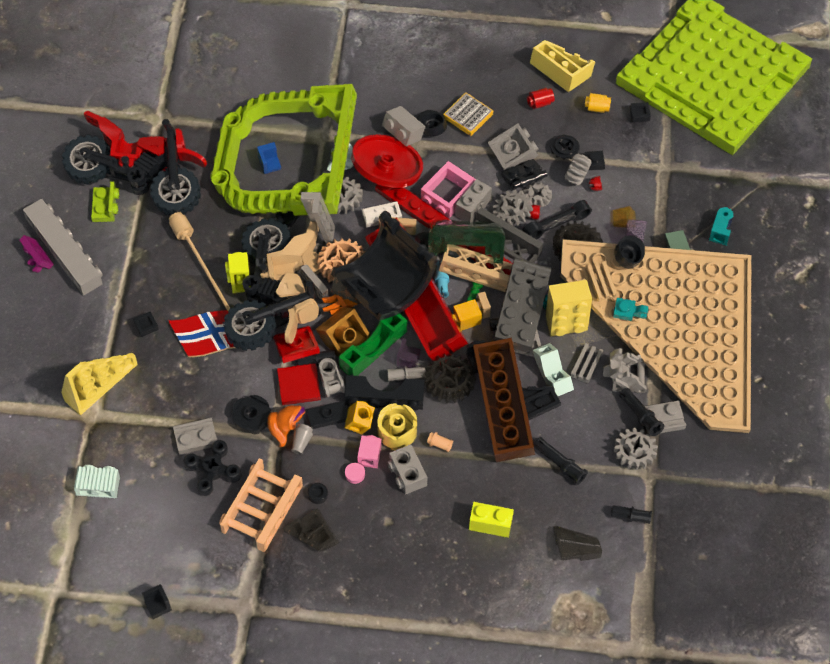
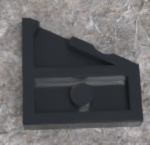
(540, 400)

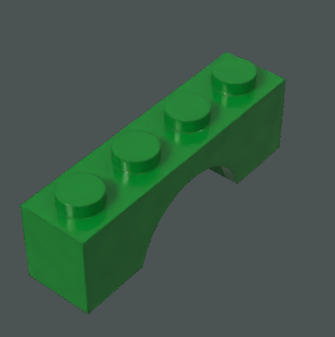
(359, 357)

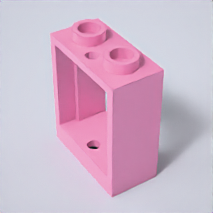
(456, 176)

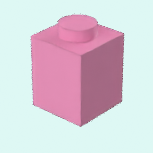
(369, 451)

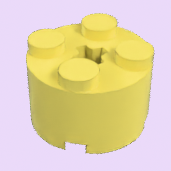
(397, 426)

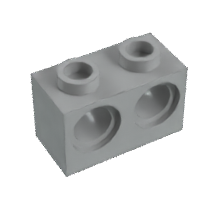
(410, 468)

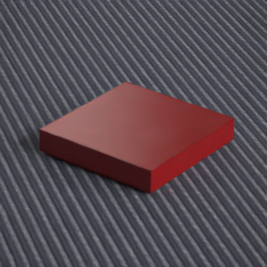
(302, 346)
(298, 384)

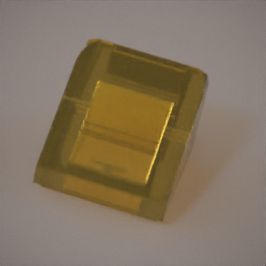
(621, 215)

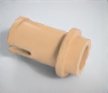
(439, 441)

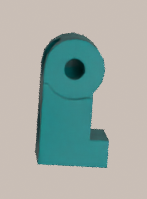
(719, 231)

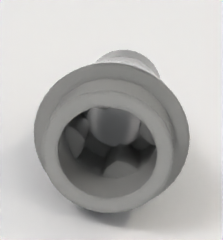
(301, 438)

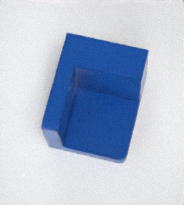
(268, 158)

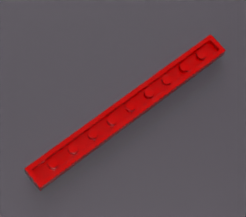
(424, 214)

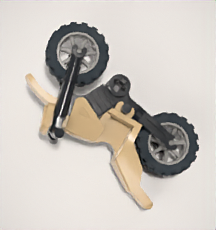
(275, 283)

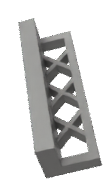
(319, 213)

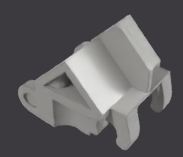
(619, 372)

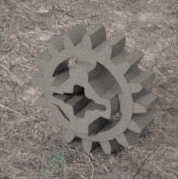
(352, 195)
(513, 207)
(644, 454)

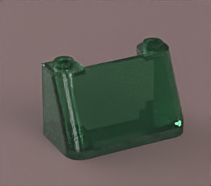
(467, 233)

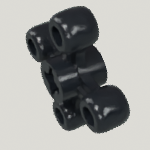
(212, 467)

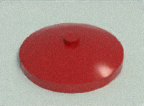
(387, 161)

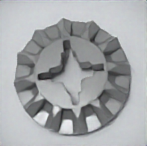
(546, 194)

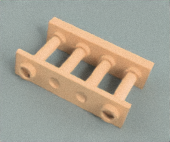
(272, 520)

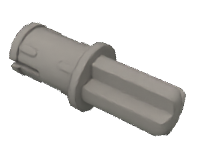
(405, 373)

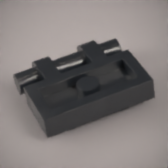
(524, 174)

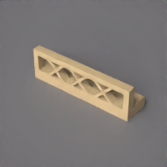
(475, 272)

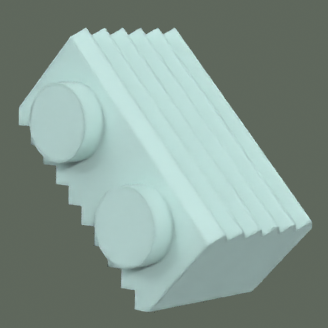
(97, 481)

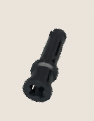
(645, 417)
(567, 465)

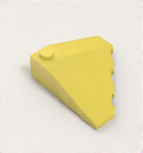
(93, 379)

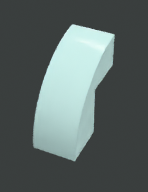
(551, 369)

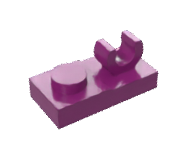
(33, 248)

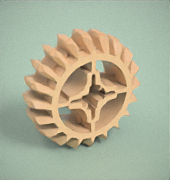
(345, 254)

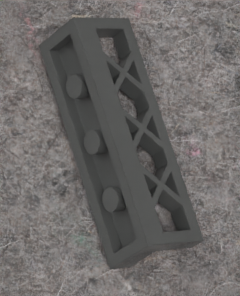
(513, 236)

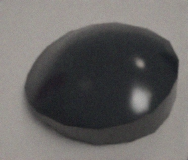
(434, 122)
(629, 251)

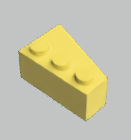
(561, 66)

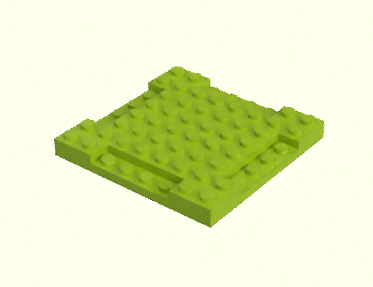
(713, 74)

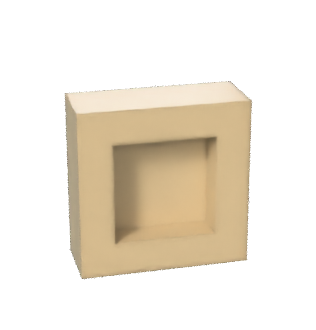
(483, 304)

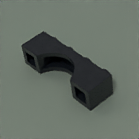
(408, 393)

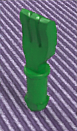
(474, 291)

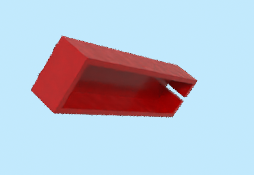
(432, 319)

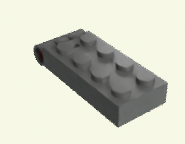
(522, 304)

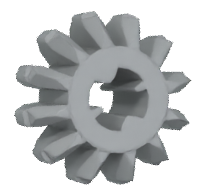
(577, 169)

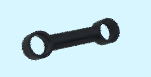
(578, 211)

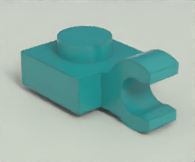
(626, 309)

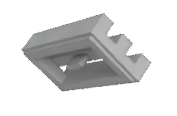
(319, 288)
(592, 350)

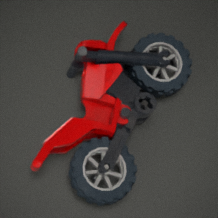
(137, 163)

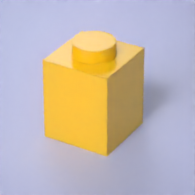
(467, 314)

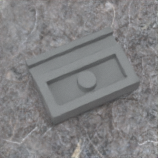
(670, 415)
(195, 436)

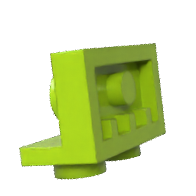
(104, 203)

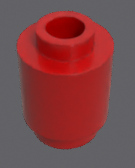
(540, 98)

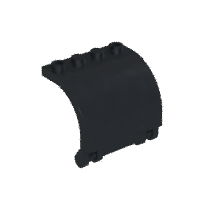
(390, 271)

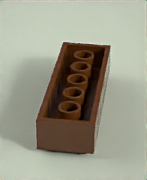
(504, 400)

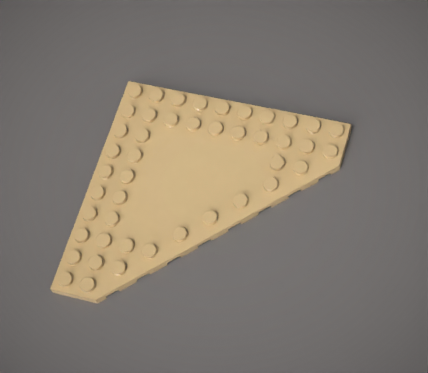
(693, 326)

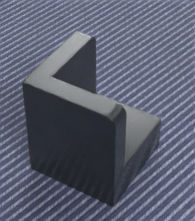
(156, 601)

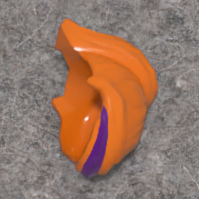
(283, 421)

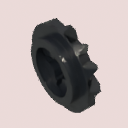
(563, 141)

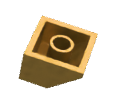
(343, 330)

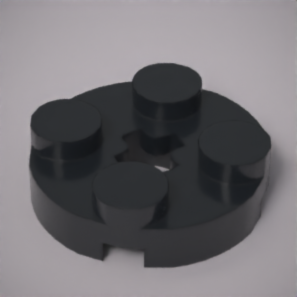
(251, 424)

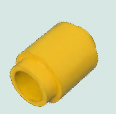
(598, 103)

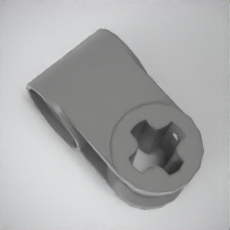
(331, 381)

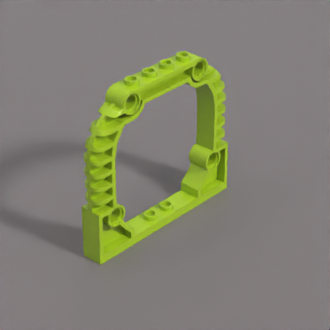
(326, 100)

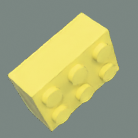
(568, 308)

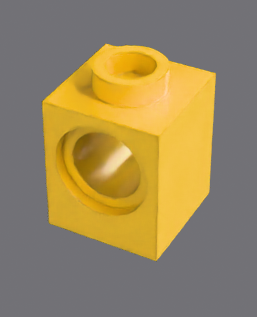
(355, 422)

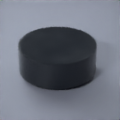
(317, 493)

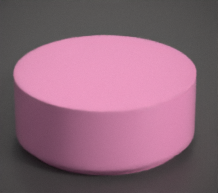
(354, 473)

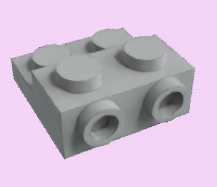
(513, 147)

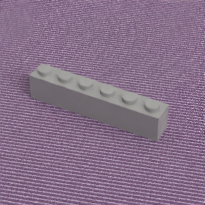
(63, 247)

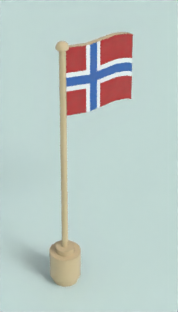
(204, 332)

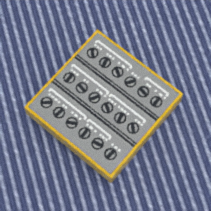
(468, 114)

